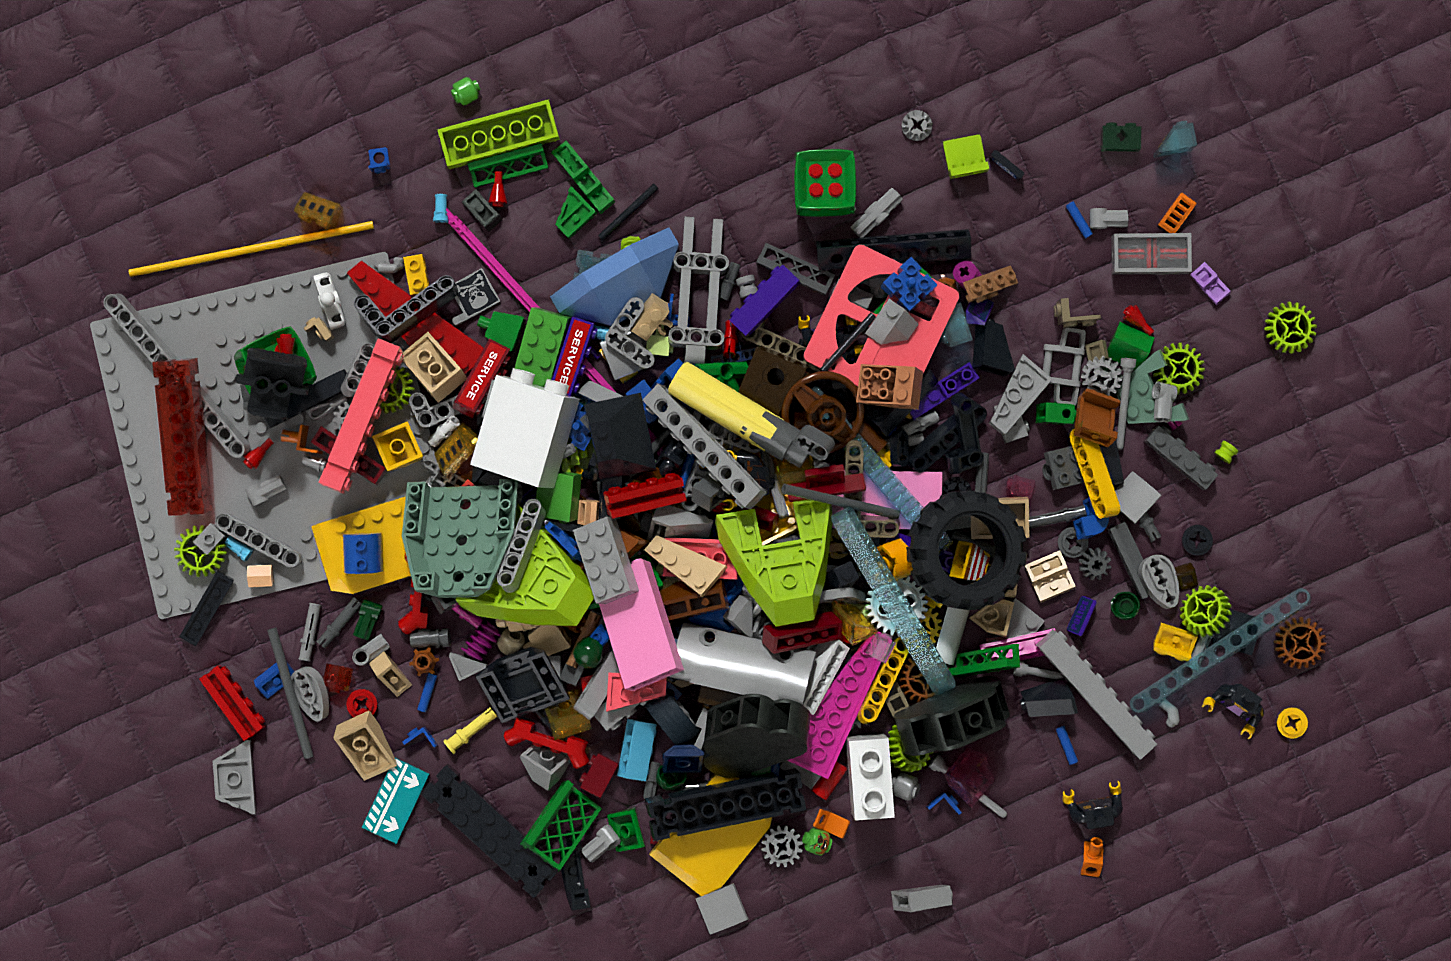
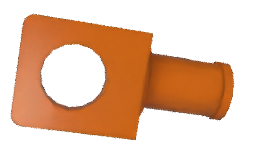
(299, 438)
(1092, 857)

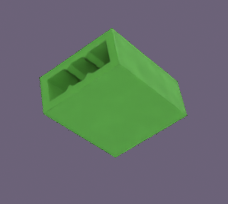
(562, 500)

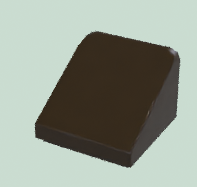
(1186, 576)

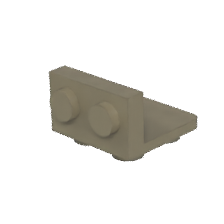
(1062, 312)

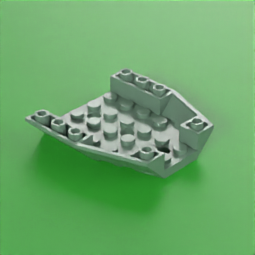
(436, 524)

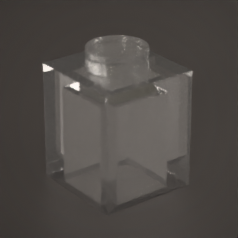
(881, 647)

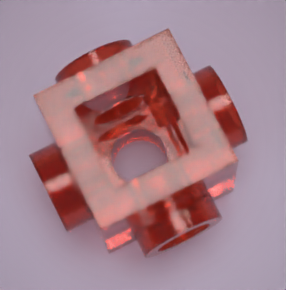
(337, 678)

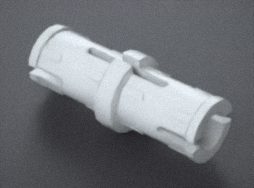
(443, 431)

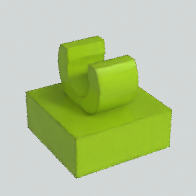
(575, 457)

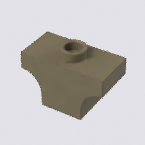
(896, 700)

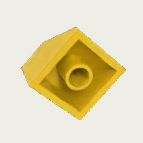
(397, 447)

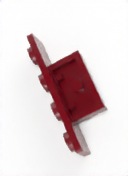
(830, 481)

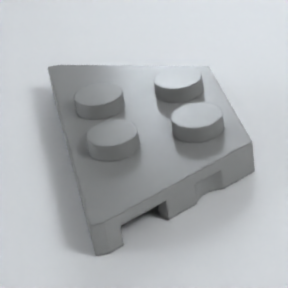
(235, 778)

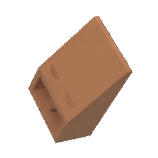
(890, 386)

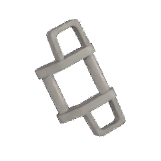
(1074, 382)

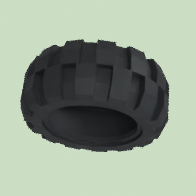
(1007, 559)

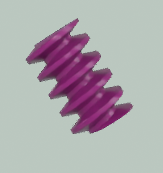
(965, 271)
(481, 641)

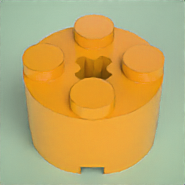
(895, 557)

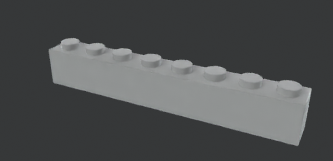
(1096, 694)

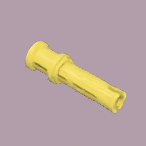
(462, 736)

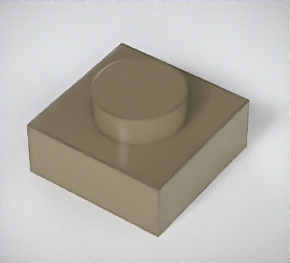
(1097, 349)

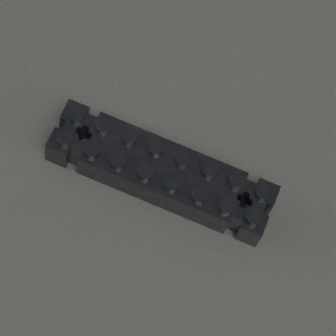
(725, 804)
(488, 829)

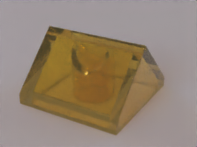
(855, 624)

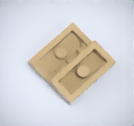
(1050, 576)

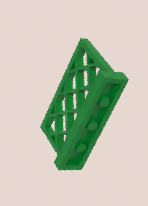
(548, 814)

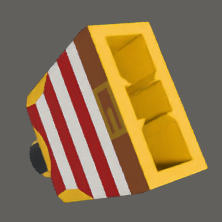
(969, 562)

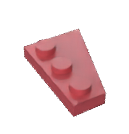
(620, 697)

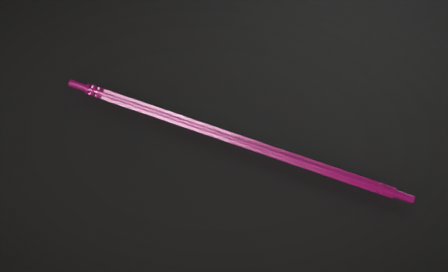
(519, 293)

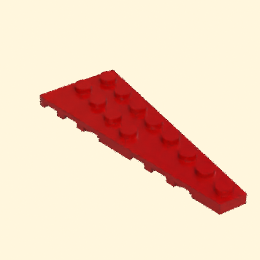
(390, 297)

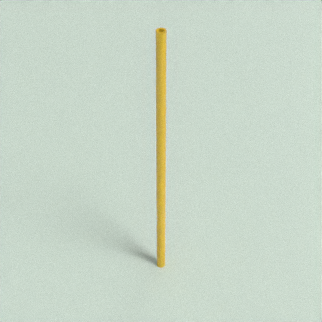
(251, 248)

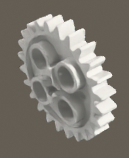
(882, 619)

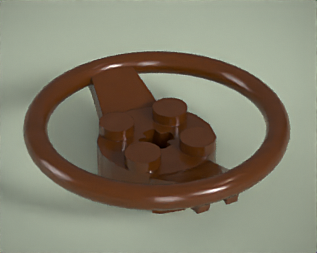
(817, 406)

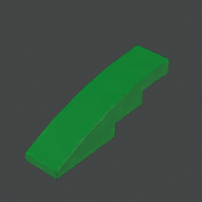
(583, 177)

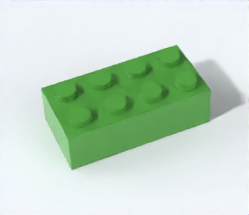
(542, 344)

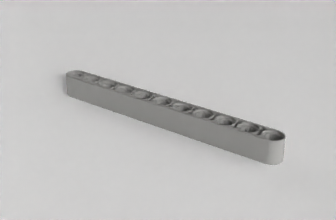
(162, 350)

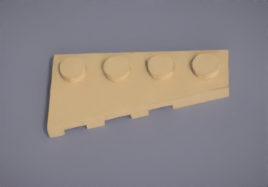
(688, 566)

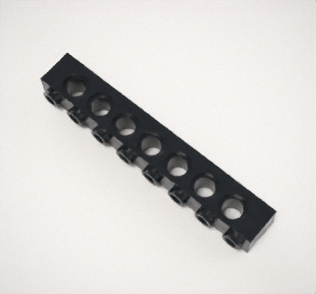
(900, 242)

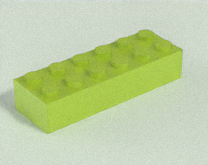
(498, 134)

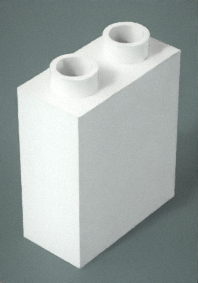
(525, 429)
(870, 776)

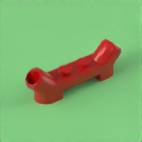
(417, 616)
(524, 730)

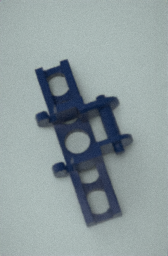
(740, 353)

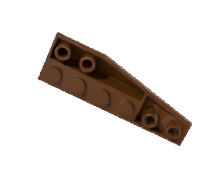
(683, 602)

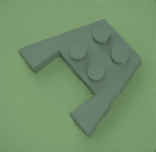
(1140, 400)

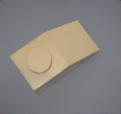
(390, 674)

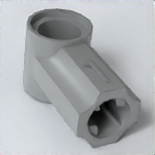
(1102, 218)
(1164, 396)
(263, 491)
(372, 649)
(605, 840)

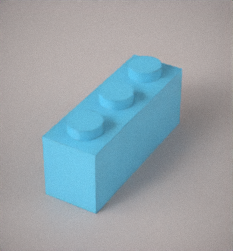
(636, 750)

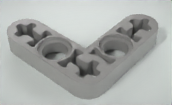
(622, 332)
(847, 595)

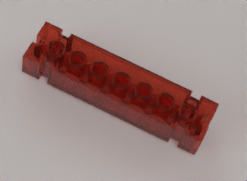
(182, 436)

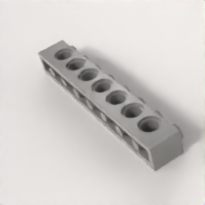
(752, 490)

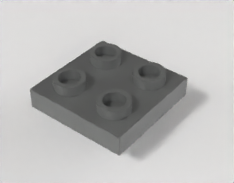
(1062, 468)

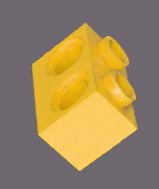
(416, 273)

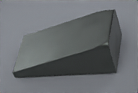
(482, 210)

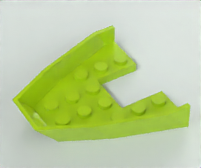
(786, 575)
(549, 593)

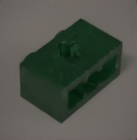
(1130, 143)

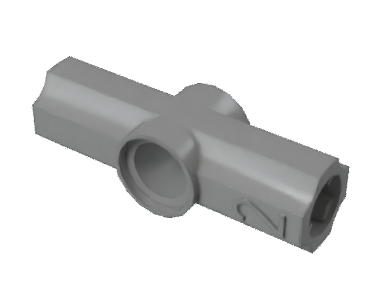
(876, 213)

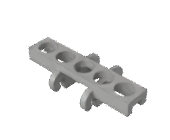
(437, 472)

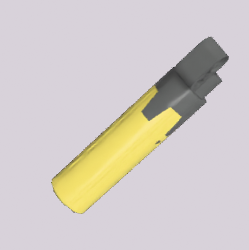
(748, 418)

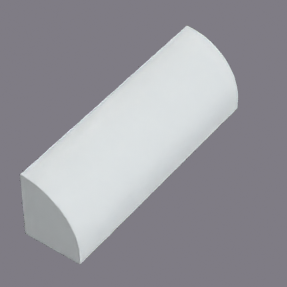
(951, 634)
(827, 663)

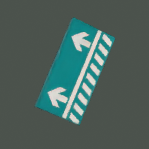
(395, 801)

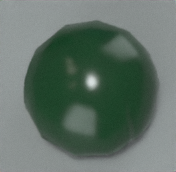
(1125, 605)
(588, 652)
(670, 781)

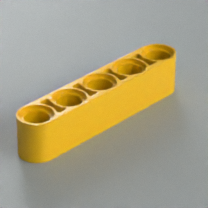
(1095, 477)
(877, 687)

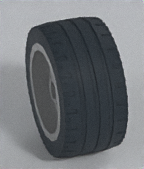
(673, 718)

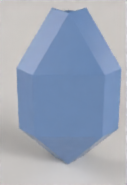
(606, 287)

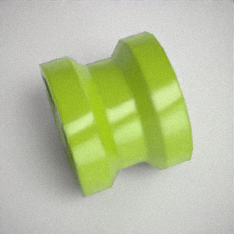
(1226, 452)

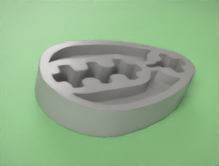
(1161, 592)
(319, 698)

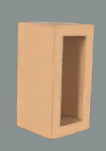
(588, 511)
(260, 576)

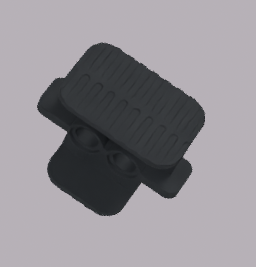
(275, 369)

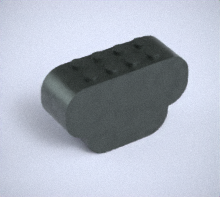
(953, 717)
(754, 734)

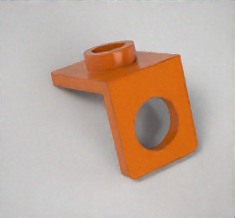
(832, 823)

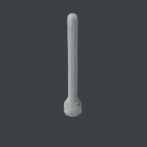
(1128, 365)
(1025, 669)
(939, 765)

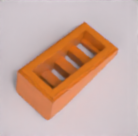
(1185, 199)

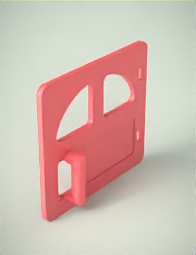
(914, 352)

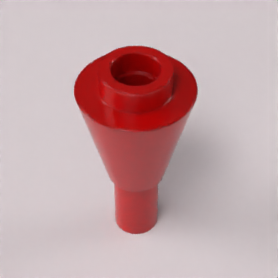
(497, 194)
(1134, 316)
(286, 343)
(255, 456)

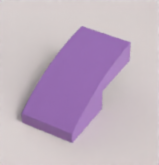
(1210, 283)

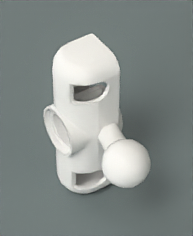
(329, 300)

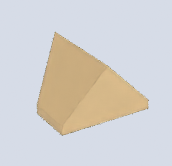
(995, 617)

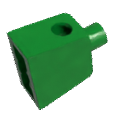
(502, 328)
(1052, 413)

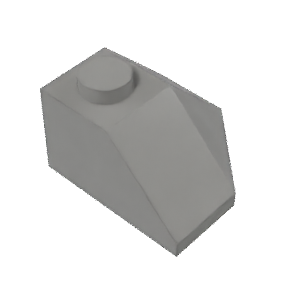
(892, 324)
(544, 765)

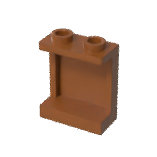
(1096, 417)

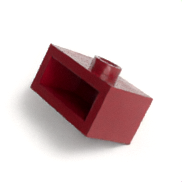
(598, 775)

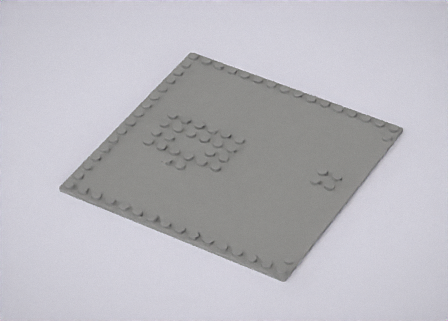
(213, 331)

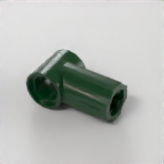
(369, 615)

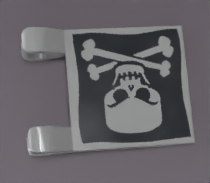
(474, 296)

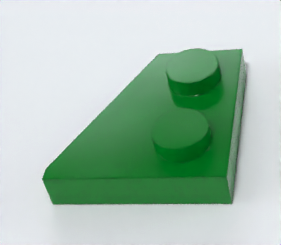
(574, 214)

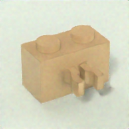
(651, 317)

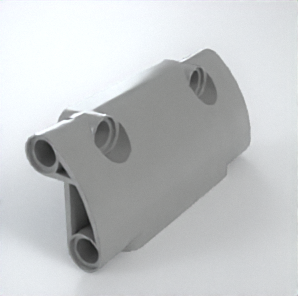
(742, 664)

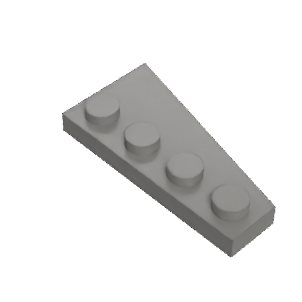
(1019, 394)

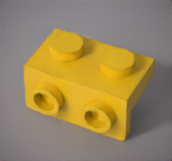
(1174, 642)

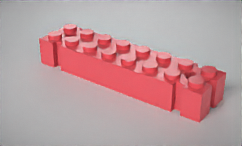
(361, 416)

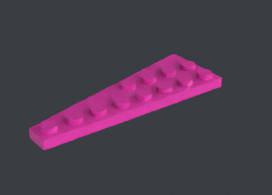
(838, 712)

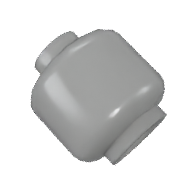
(905, 786)

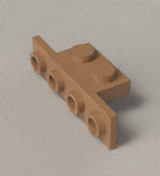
(989, 284)

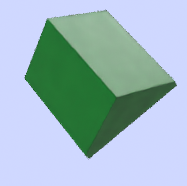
(1129, 343)
(628, 828)

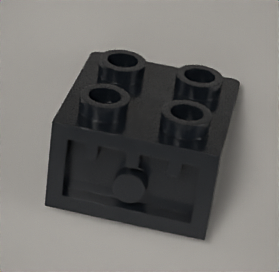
(1236, 620)

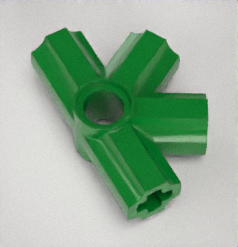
(729, 373)

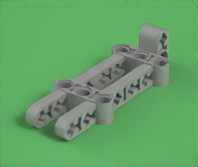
(696, 350)

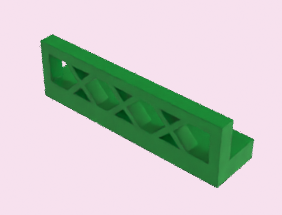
(509, 157)
(987, 665)

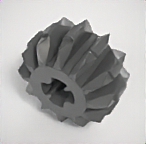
(1088, 562)

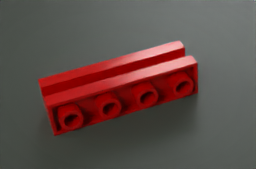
(644, 496)
(232, 702)

